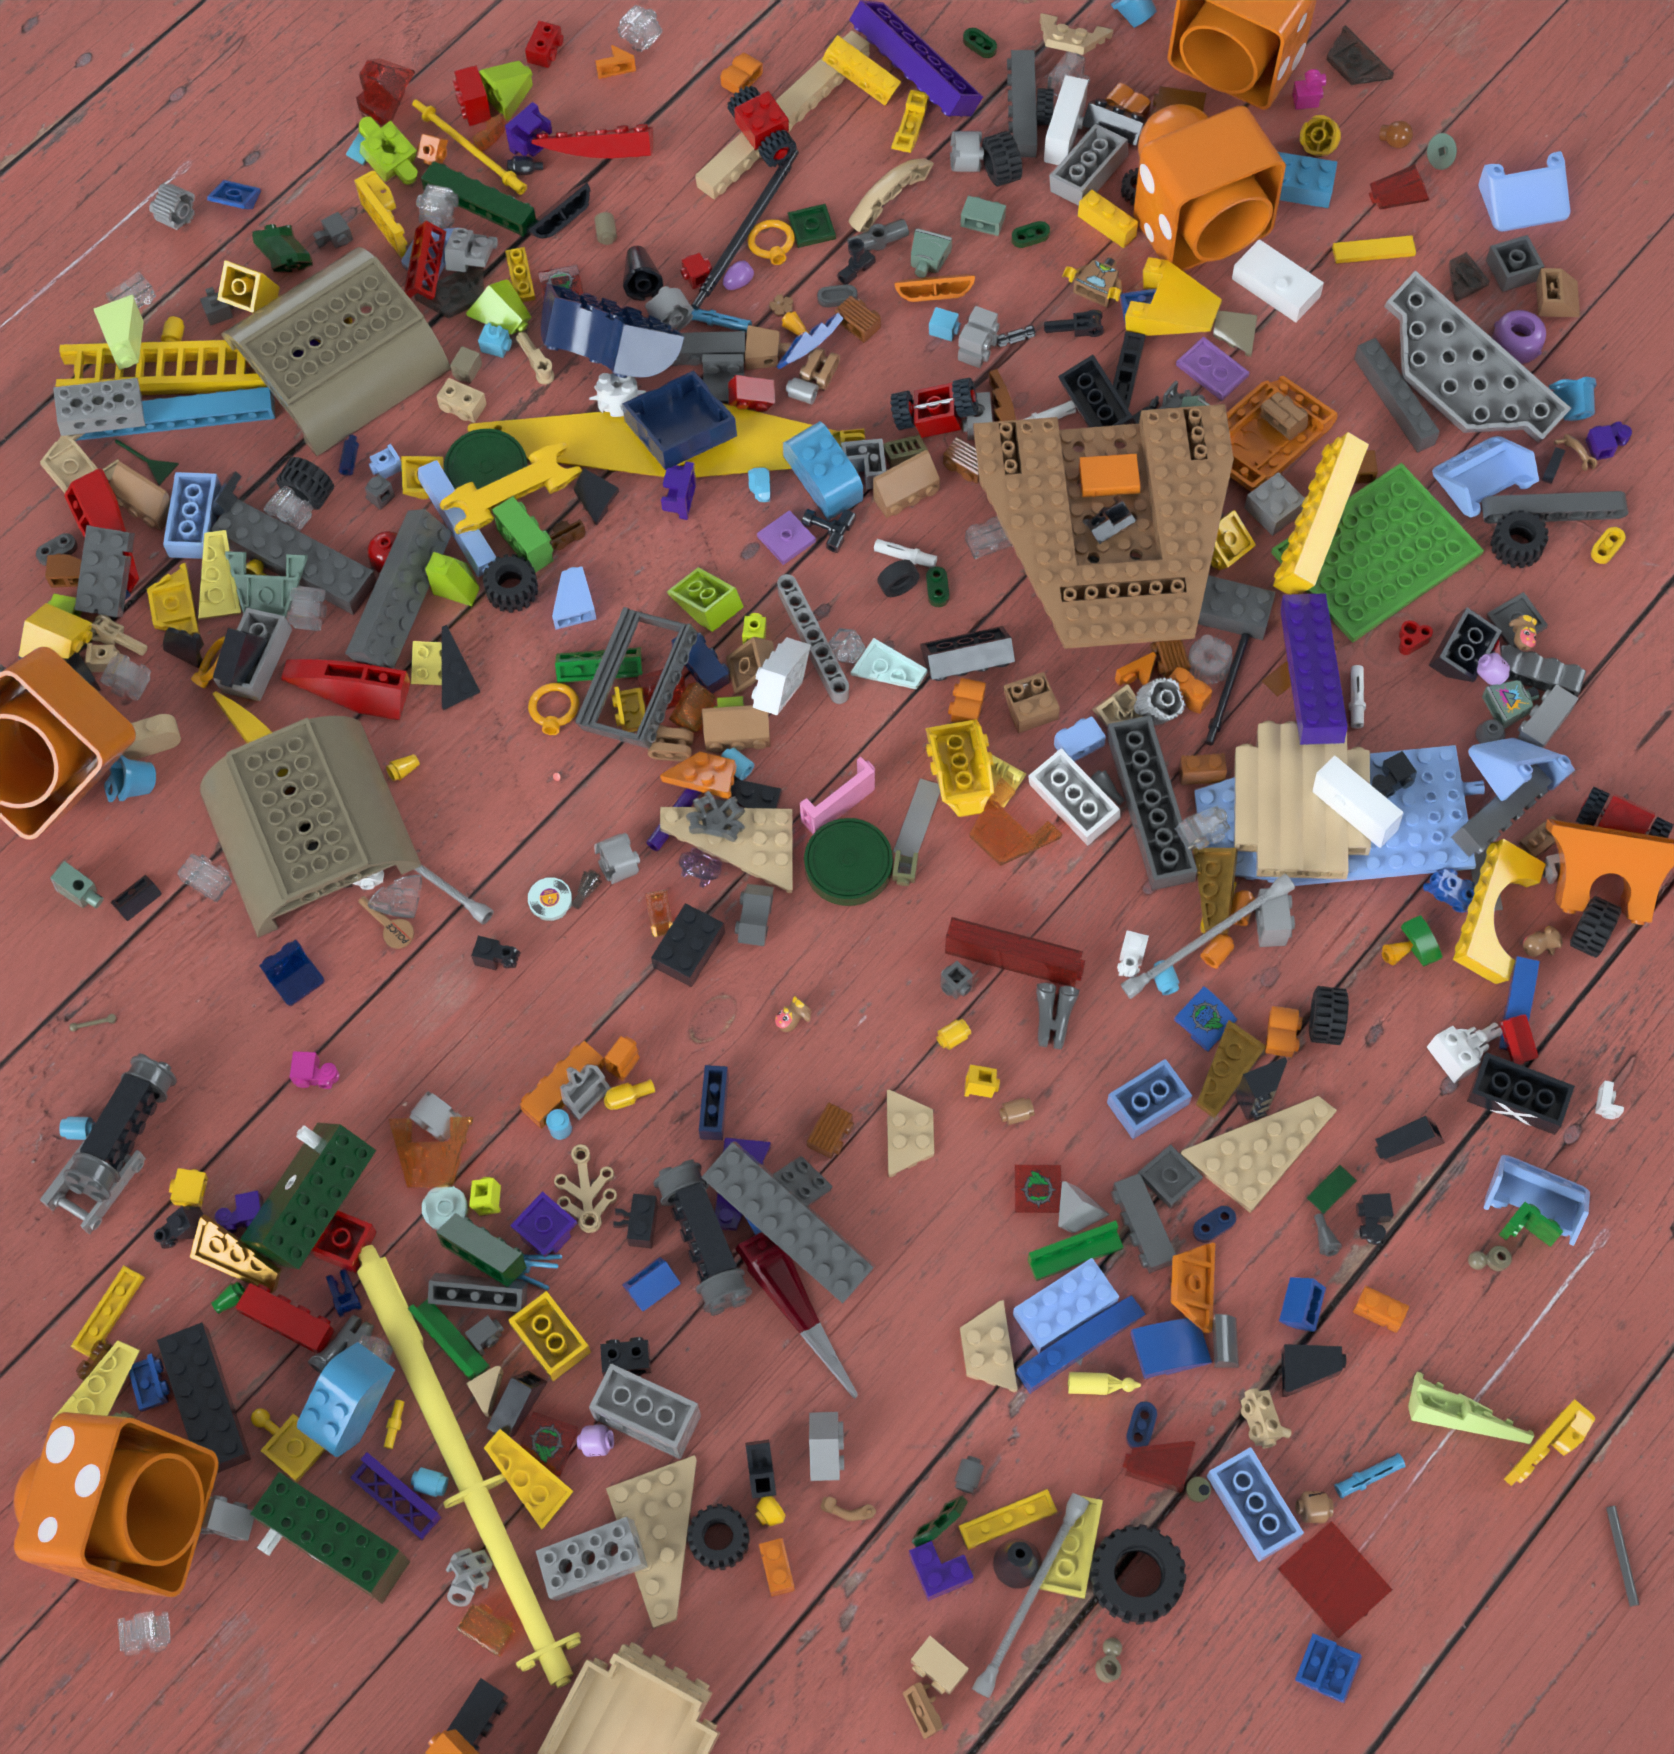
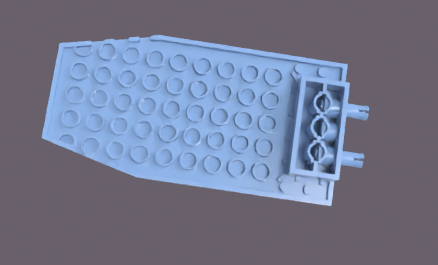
(1422, 845)

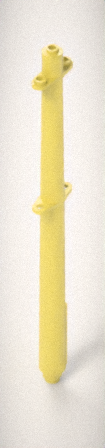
(408, 1347)

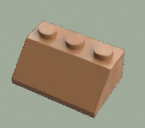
(905, 484)
(140, 496)
(735, 728)

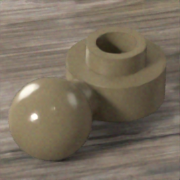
(1478, 1260)
(1112, 1648)

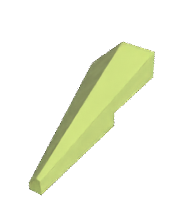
(1443, 1408)

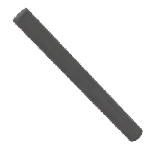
(1622, 1556)

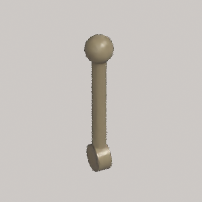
(110, 1018)

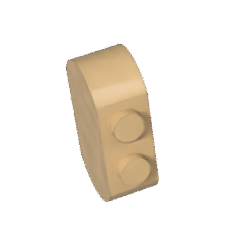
(153, 736)

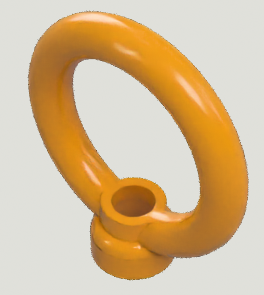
(776, 253)
(204, 675)
(552, 724)

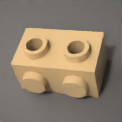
(461, 400)
(939, 1666)

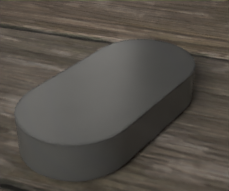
(835, 295)

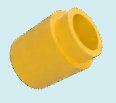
(173, 329)
(953, 1034)

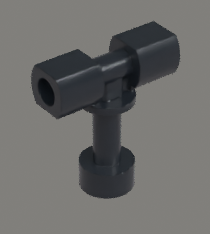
(858, 261)
(835, 529)

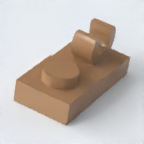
(1538, 840)
(922, 1710)

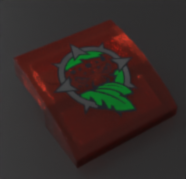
(564, 276)
(1037, 1188)
(549, 1441)

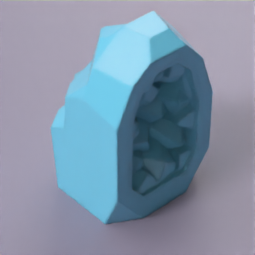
(760, 483)

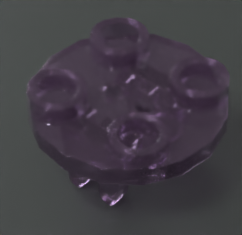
(700, 866)

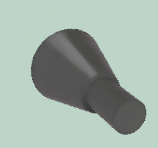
(1104, 782)
(1328, 1243)

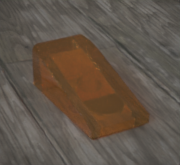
(659, 912)

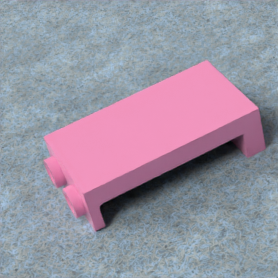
(841, 799)

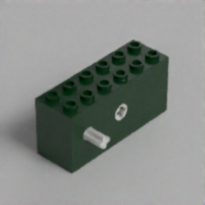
(308, 1194)
(328, 1537)

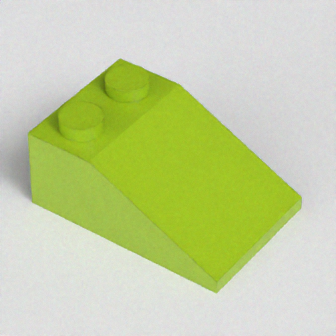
(706, 598)

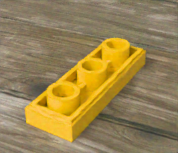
(520, 273)

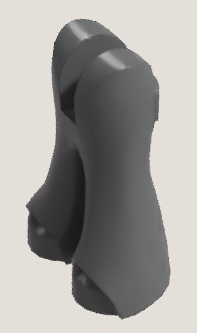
(1066, 1000)
(347, 1336)

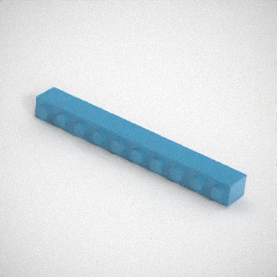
(199, 411)

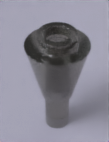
(588, 883)

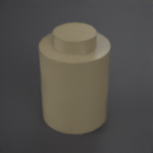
(605, 228)

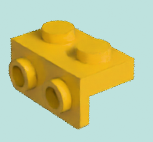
(630, 708)

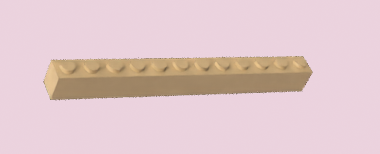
(795, 103)

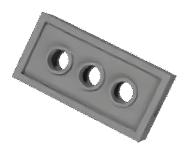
(99, 406)
(579, 1548)

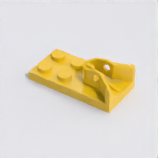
(379, 208)
(1563, 1434)

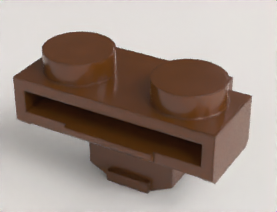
(566, 533)
(98, 1351)

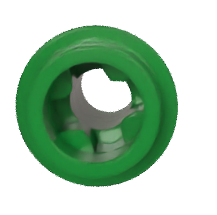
(229, 1297)

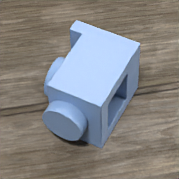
(385, 462)

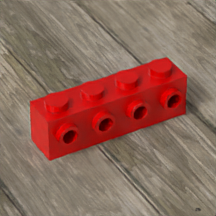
(284, 1318)

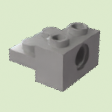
(466, 250)

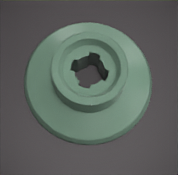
(1436, 154)

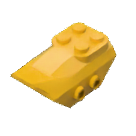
(961, 765)

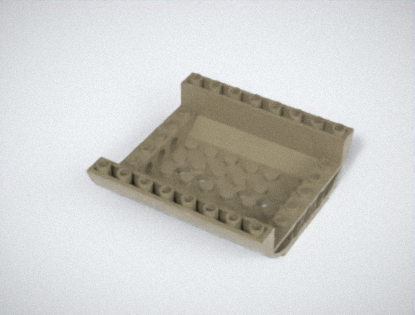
(358, 365)
(335, 792)

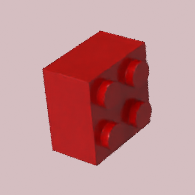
(471, 95)
(344, 1241)

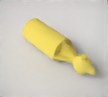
(1098, 1383)

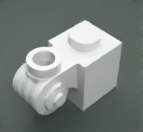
(1132, 954)

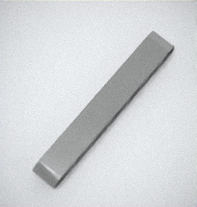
(818, 646)

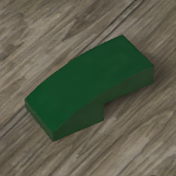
(1331, 1189)

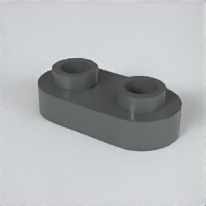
(55, 546)

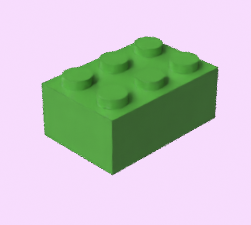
(523, 533)

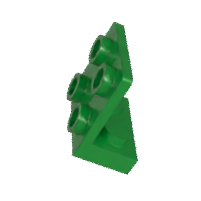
(1532, 1219)

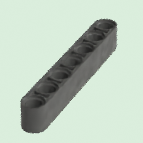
(1558, 506)

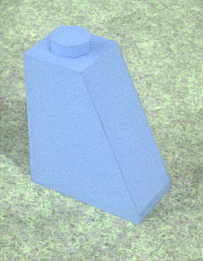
(573, 600)

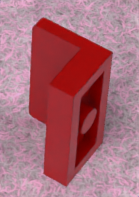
(1518, 1039)

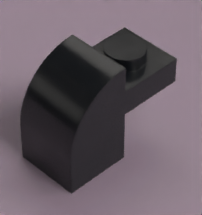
(760, 1469)

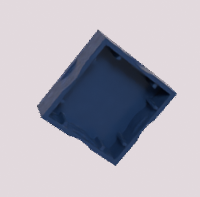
(679, 420)

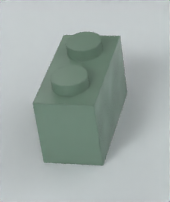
(983, 215)

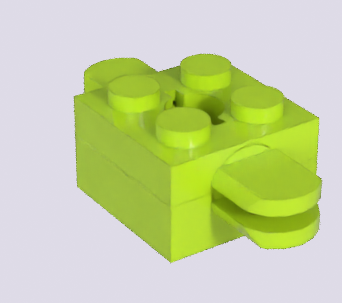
(381, 156)

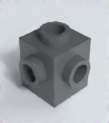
(959, 974)

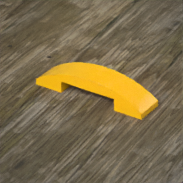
(912, 122)

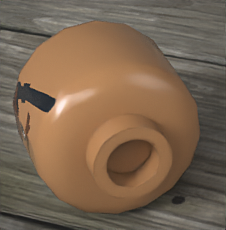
(1314, 1507)

